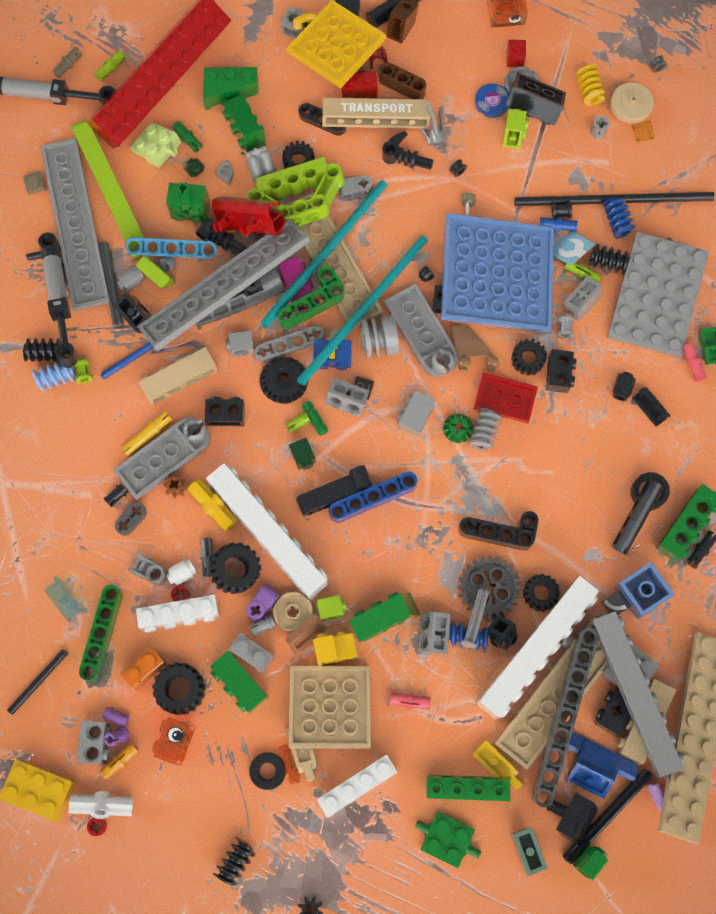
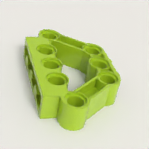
(294, 180)

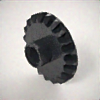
(282, 391)

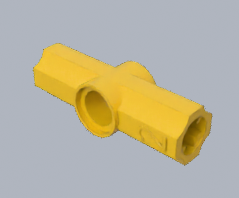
(212, 505)

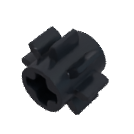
(312, 902)

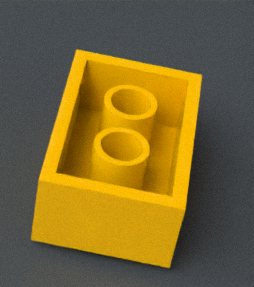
(37, 790)

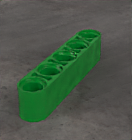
(101, 643)

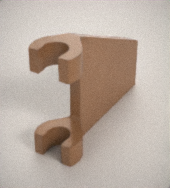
(469, 346)

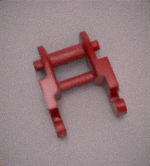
(384, 56)

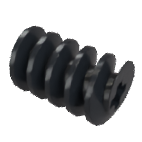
(609, 258)
(41, 350)
(235, 862)

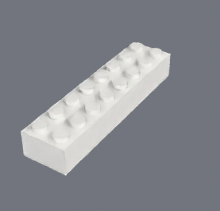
(267, 532)
(540, 644)

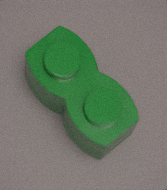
(591, 862)

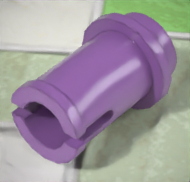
(115, 717)
(120, 735)

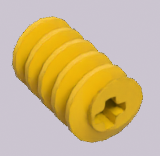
(590, 85)

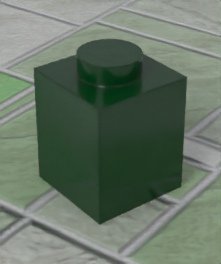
(302, 454)

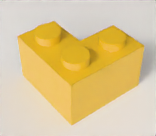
(335, 649)

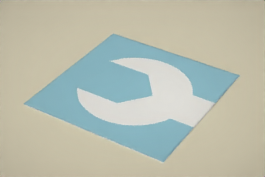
(571, 247)

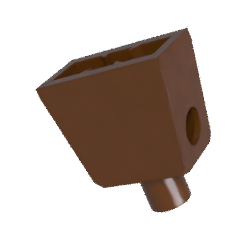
(403, 12)

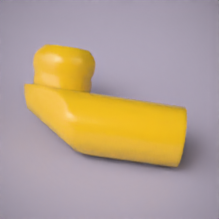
(303, 18)

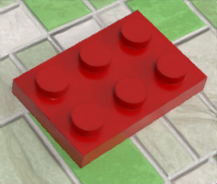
(506, 397)

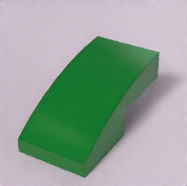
(708, 344)

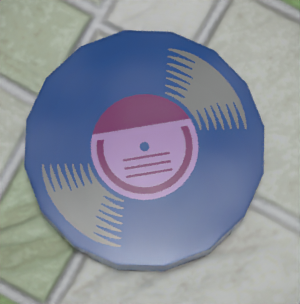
(491, 100)

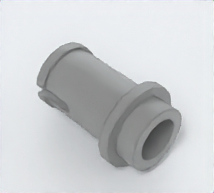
(263, 625)

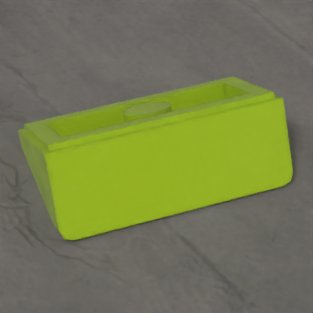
(154, 272)

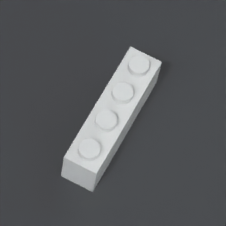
(357, 786)

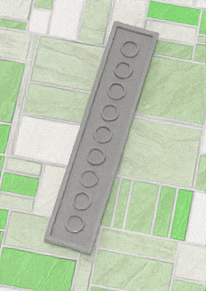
(75, 224)
(222, 285)

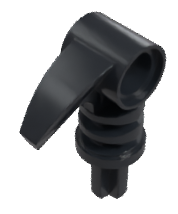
(402, 156)
(222, 239)

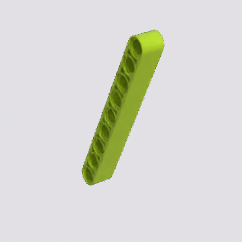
(108, 184)

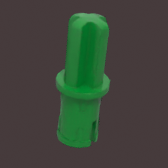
(187, 136)

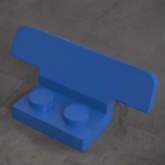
(597, 766)

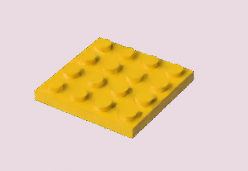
(336, 43)

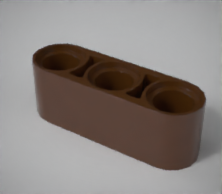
(405, 88)

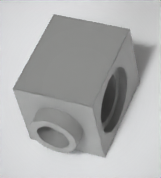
(240, 344)

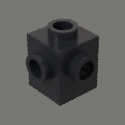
(502, 633)

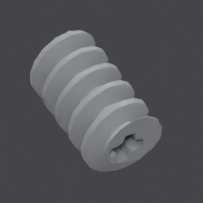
(484, 429)

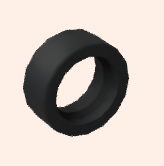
(657, 478)

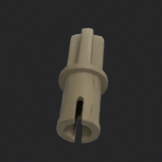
(67, 62)

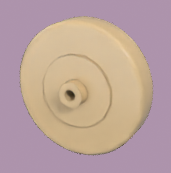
(631, 102)

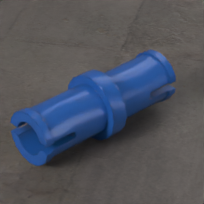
(559, 224)

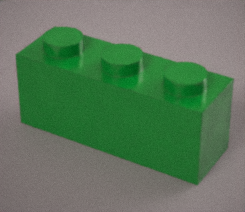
(238, 682)

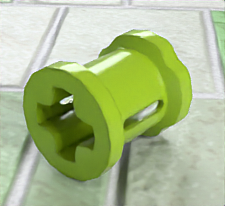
(83, 372)

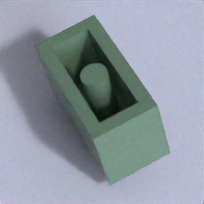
(528, 851)

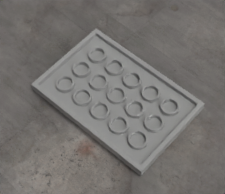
(658, 294)

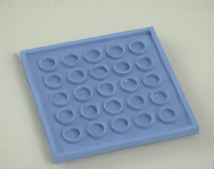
(497, 273)

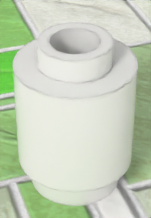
(181, 572)

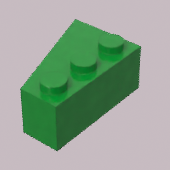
(228, 82)
(243, 123)
(383, 616)

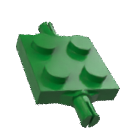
(447, 839)

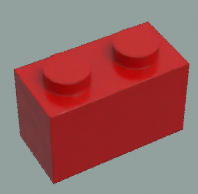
(361, 85)

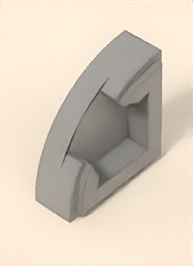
(225, 172)

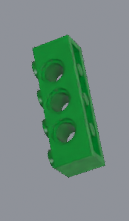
(669, 545)
(469, 787)

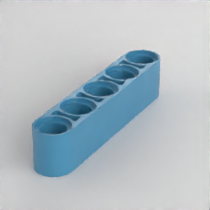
(180, 245)

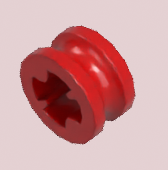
(175, 591)
(94, 832)

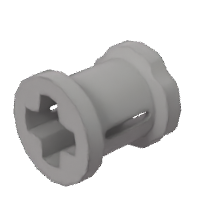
(600, 127)
(566, 327)

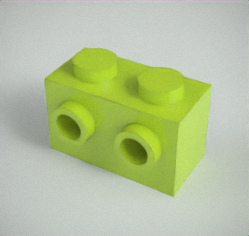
(515, 128)

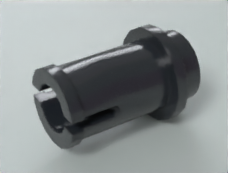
(114, 496)

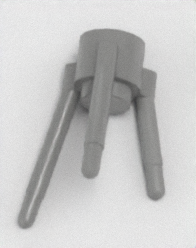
(436, 137)

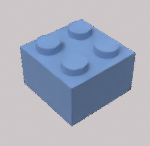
(645, 590)

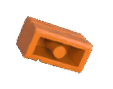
(143, 668)

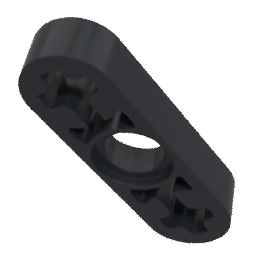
(308, 118)

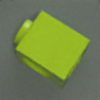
(331, 608)

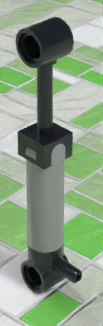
(56, 91)
(57, 296)

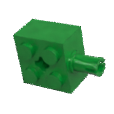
(188, 202)

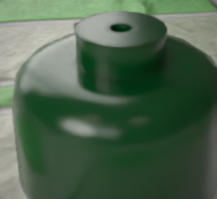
(194, 167)

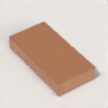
(305, 633)

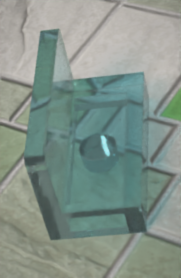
(63, 599)

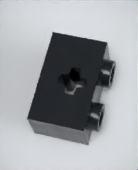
(605, 718)

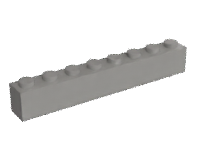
(637, 695)

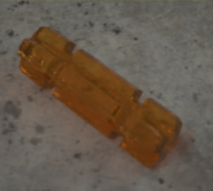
(290, 764)

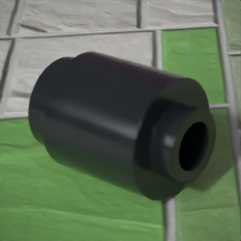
(623, 386)

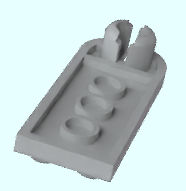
(422, 331)
(163, 456)

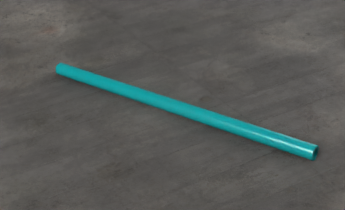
(323, 254)
(362, 310)

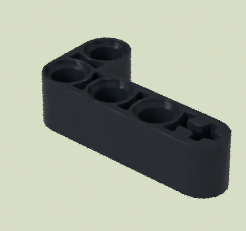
(324, 496)
(497, 529)

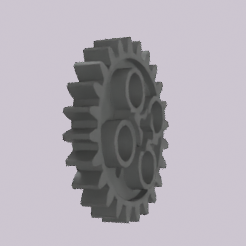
(507, 584)

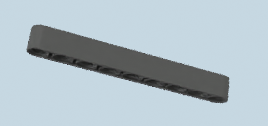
(567, 727)

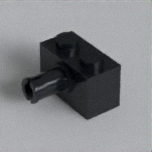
(575, 817)

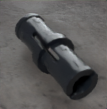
(701, 550)

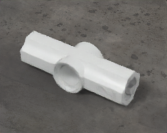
(100, 805)

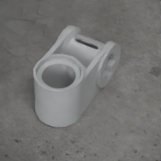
(354, 188)
(146, 568)

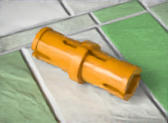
(119, 761)

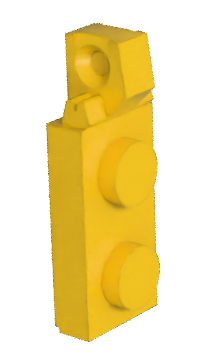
(497, 763)

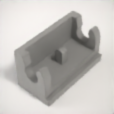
(583, 298)

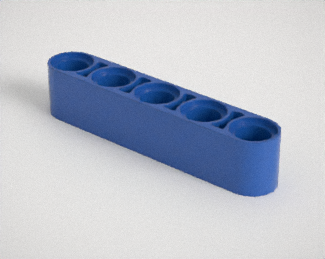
(379, 490)

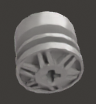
(379, 337)

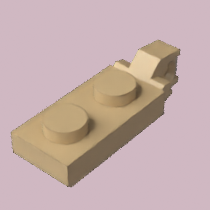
(304, 760)

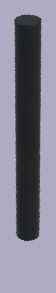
(37, 682)

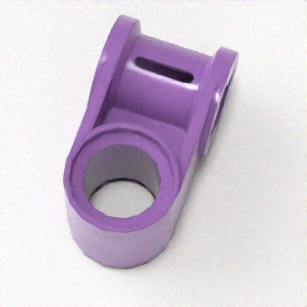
(264, 600)

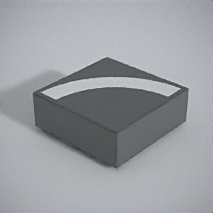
(616, 603)

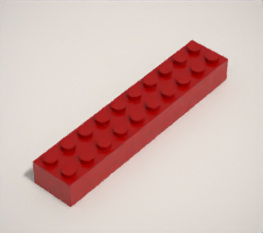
(158, 72)

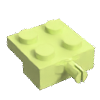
(156, 144)

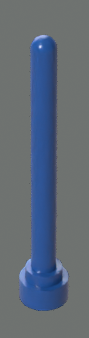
(127, 360)

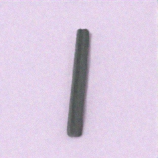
(106, 259)

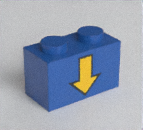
(339, 358)

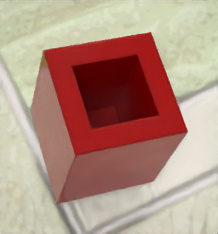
(516, 53)

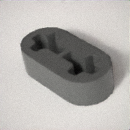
(134, 522)

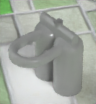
(260, 162)

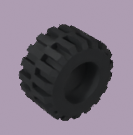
(249, 560)
(167, 676)

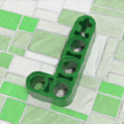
(308, 301)

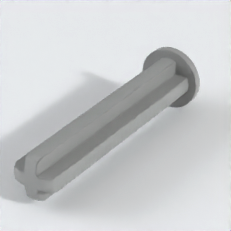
(475, 619)

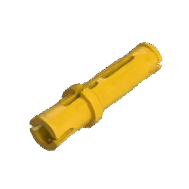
(152, 429)

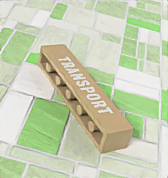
(375, 113)

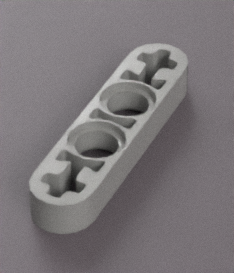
(288, 341)

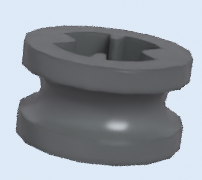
(658, 64)

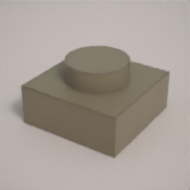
(34, 183)

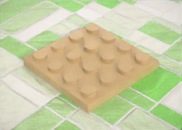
(329, 707)

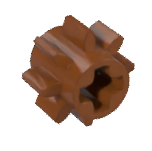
(172, 480)

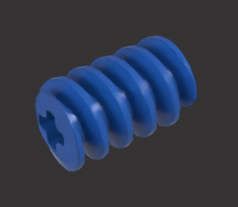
(617, 217)
(458, 633)

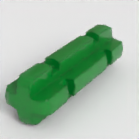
(315, 418)

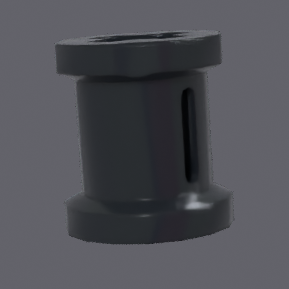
(561, 210)

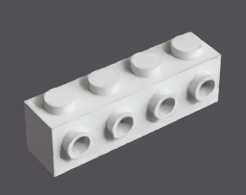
(177, 613)

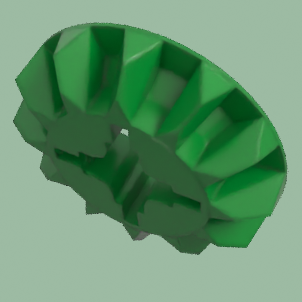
(450, 431)

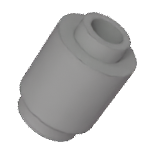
(129, 279)

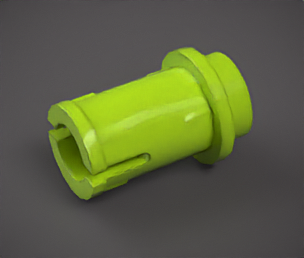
(298, 422)

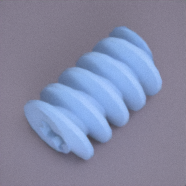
(52, 376)

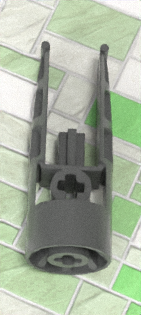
(259, 291)

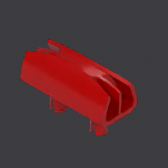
(247, 216)

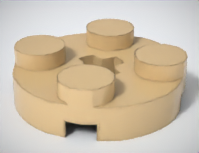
(284, 604)

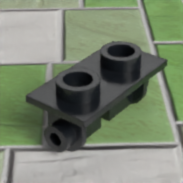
(651, 406)

